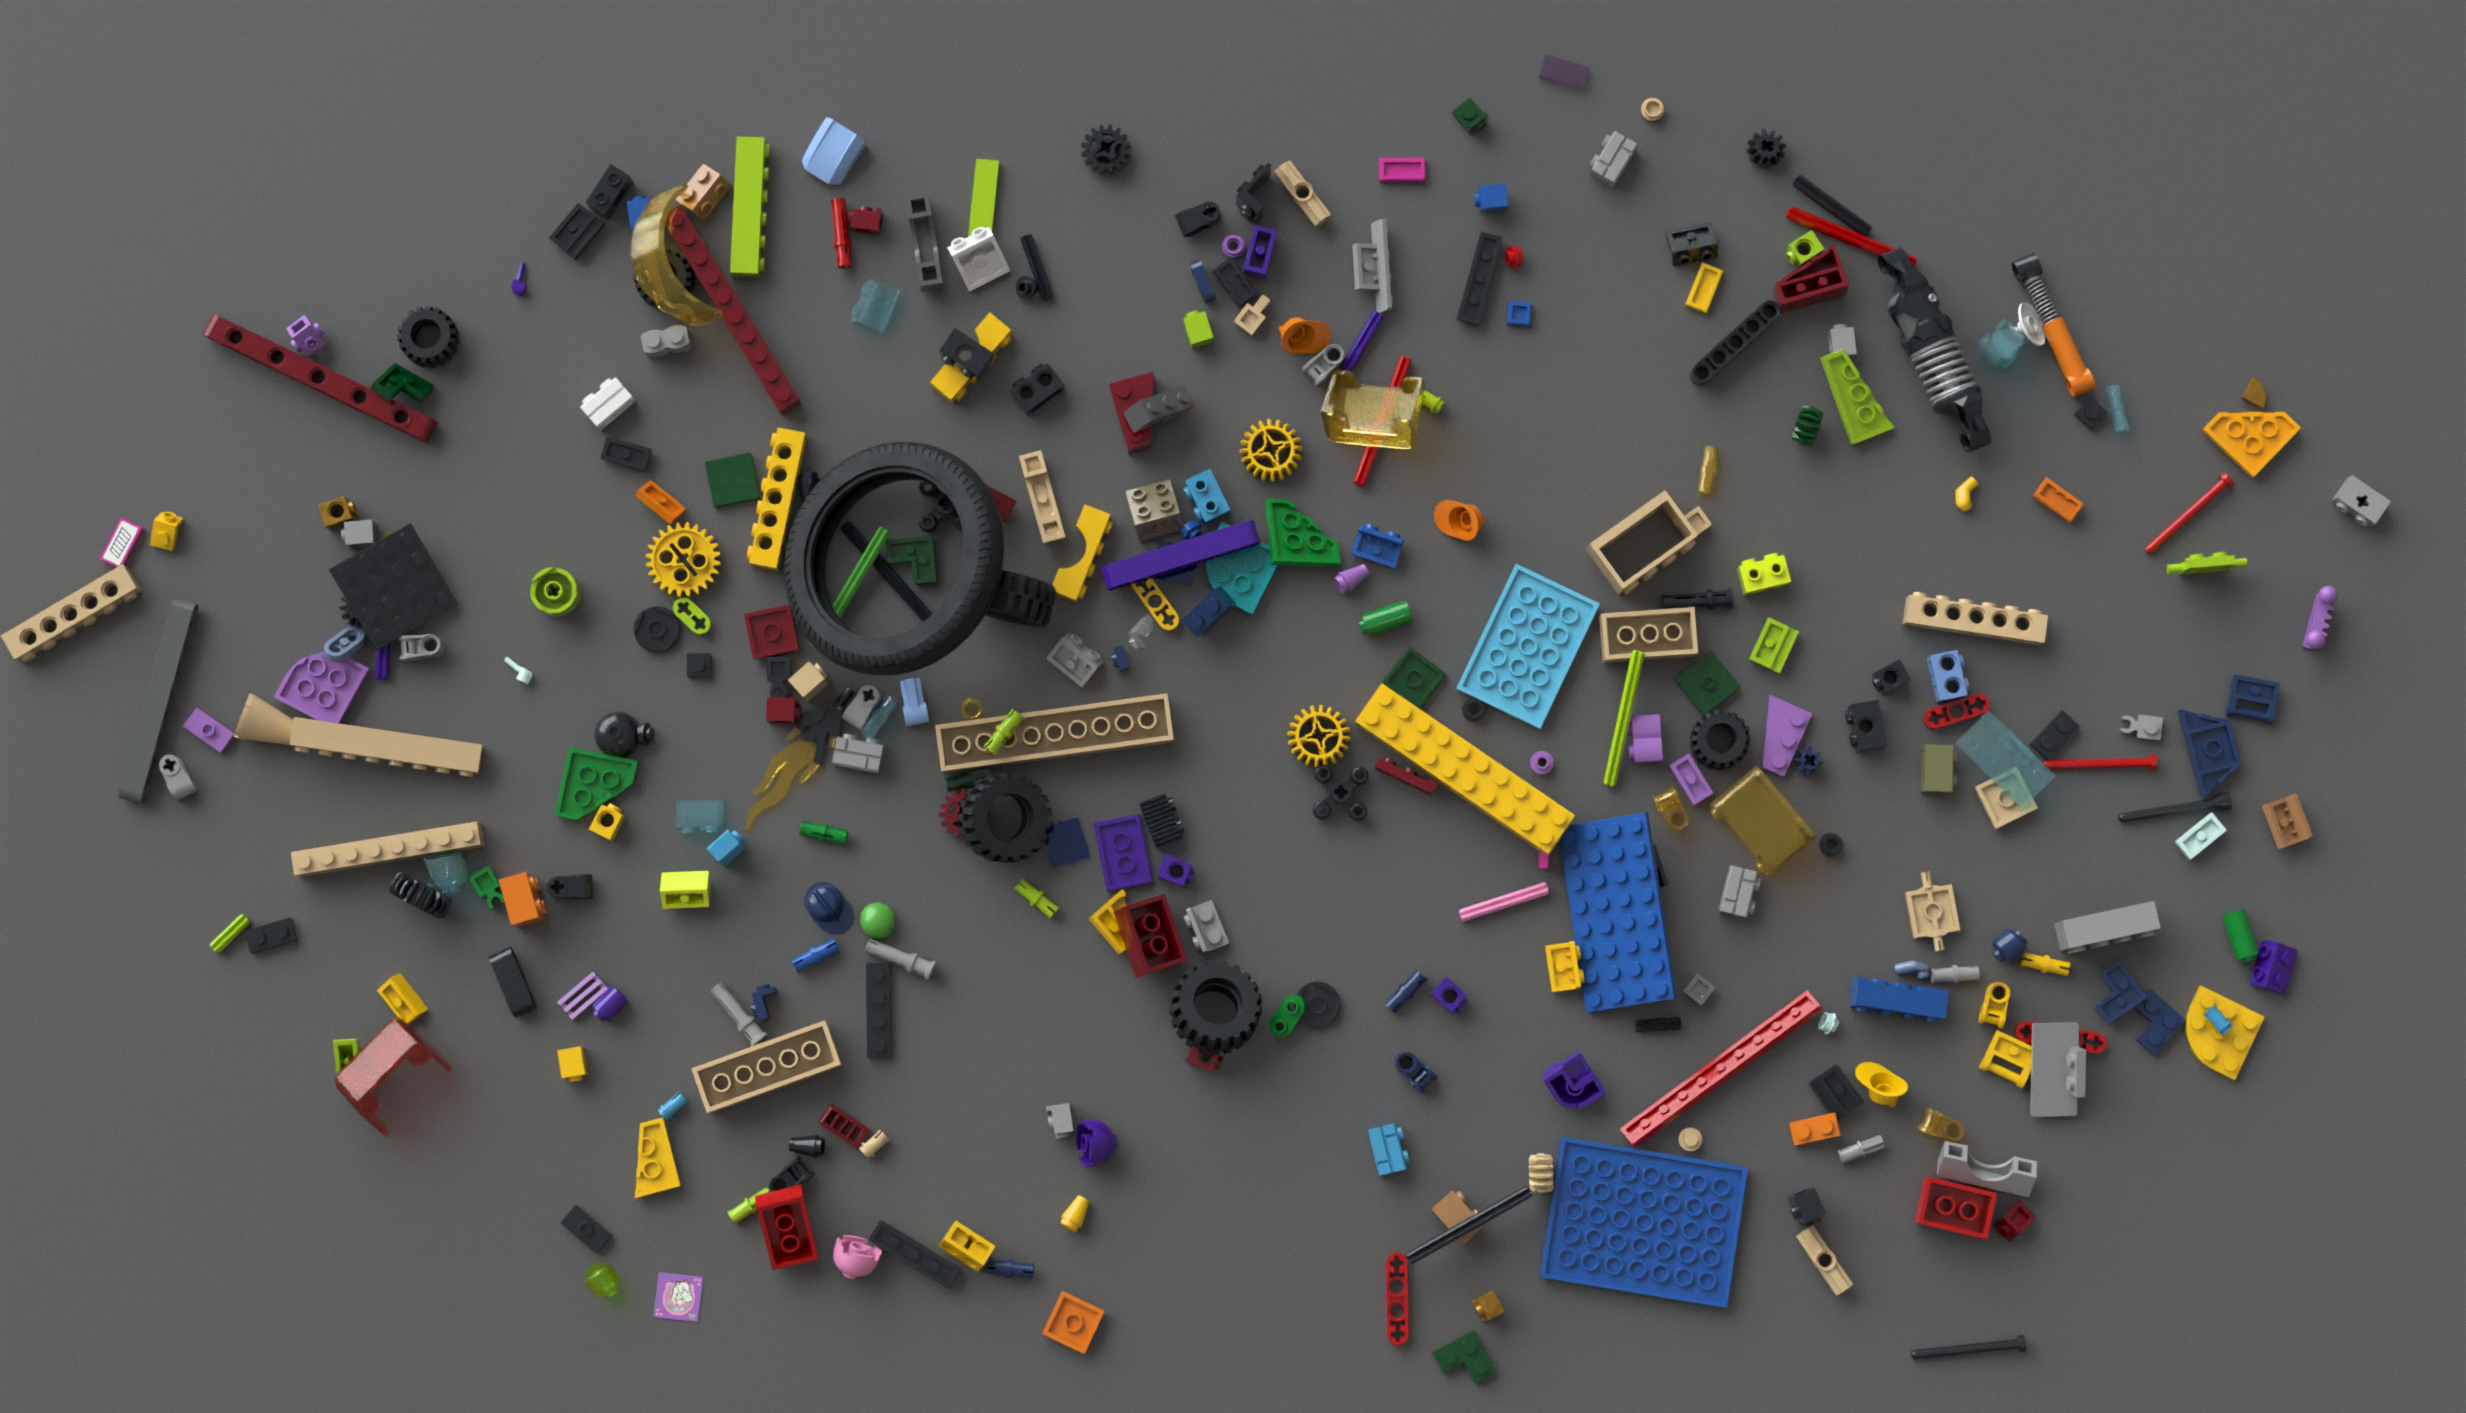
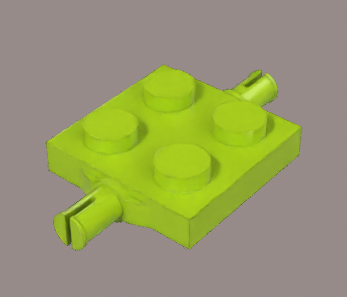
(2199, 564)

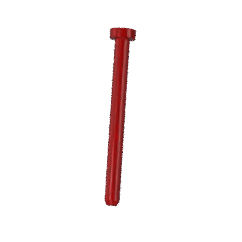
(2225, 481)
(2150, 762)

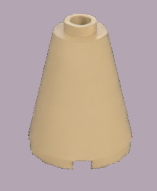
(263, 723)

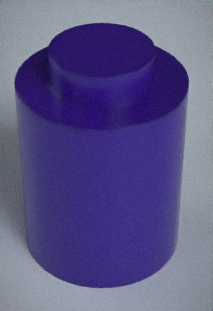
(609, 1004)

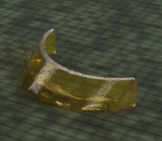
(653, 267)

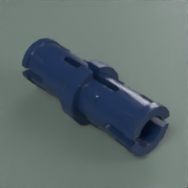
(1405, 991)
(1009, 1268)

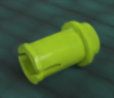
(1432, 402)

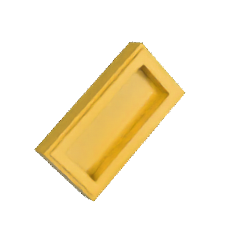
(1704, 288)

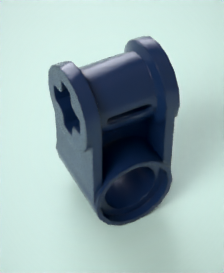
(1415, 1072)

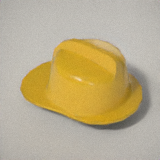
(1882, 1084)

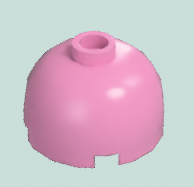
(855, 1257)

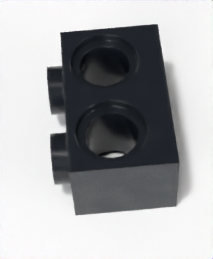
(1042, 394)

